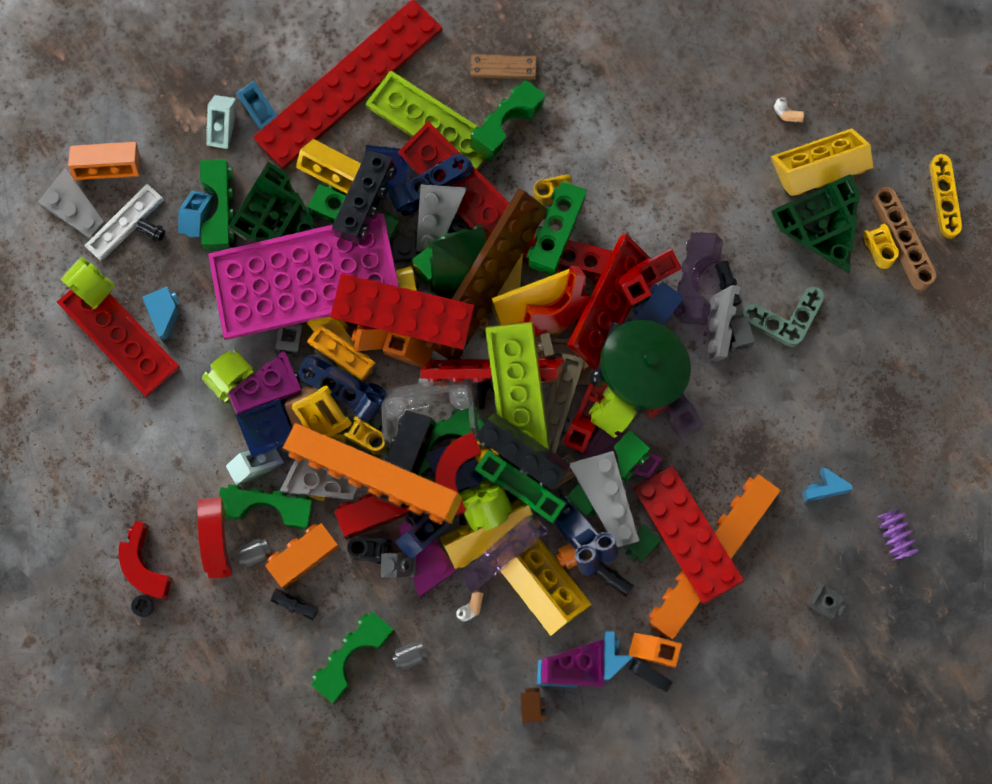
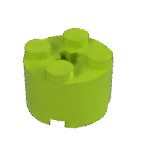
(88, 282)
(227, 373)
(612, 413)
(486, 505)

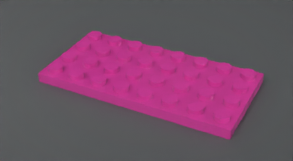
(294, 277)

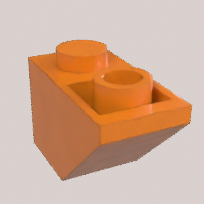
(368, 338)
(406, 350)
(655, 650)

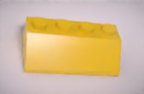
(823, 161)
(511, 306)
(546, 587)

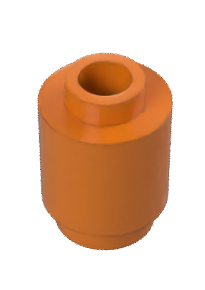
(566, 556)

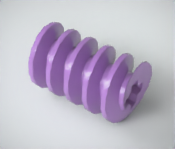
(898, 534)

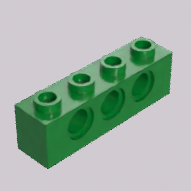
(567, 195)
(326, 196)

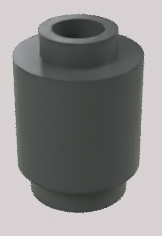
(254, 552)
(409, 655)

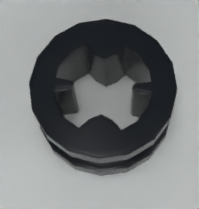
(148, 609)

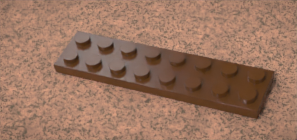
(496, 262)

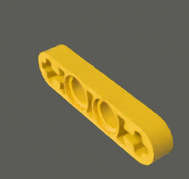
(945, 196)

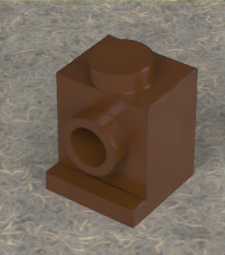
(532, 706)

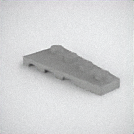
(605, 490)

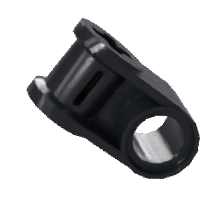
(372, 549)

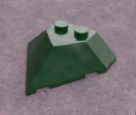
(271, 209)
(823, 221)
(454, 258)

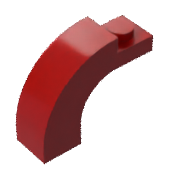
(640, 278)
(564, 310)
(581, 427)
(454, 456)
(212, 538)
(134, 569)

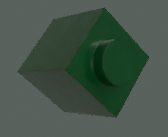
(645, 545)

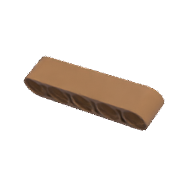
(904, 228)

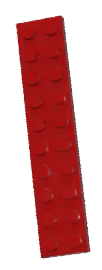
(347, 83)

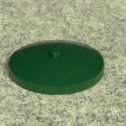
(645, 364)

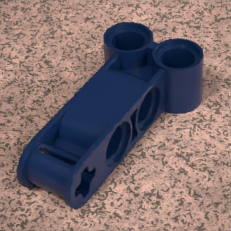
(406, 196)
(366, 399)
(585, 539)

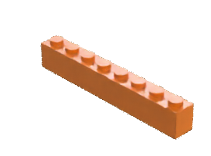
(373, 473)
(731, 533)

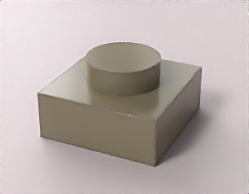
(545, 346)

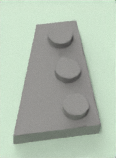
(71, 205)
(436, 212)
(719, 327)
(309, 481)

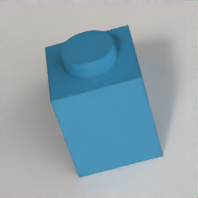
(193, 213)
(162, 310)

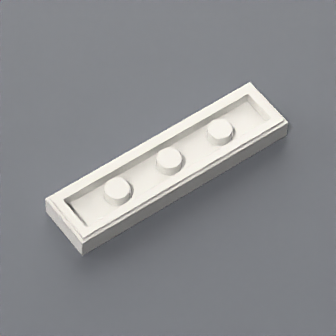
(124, 222)

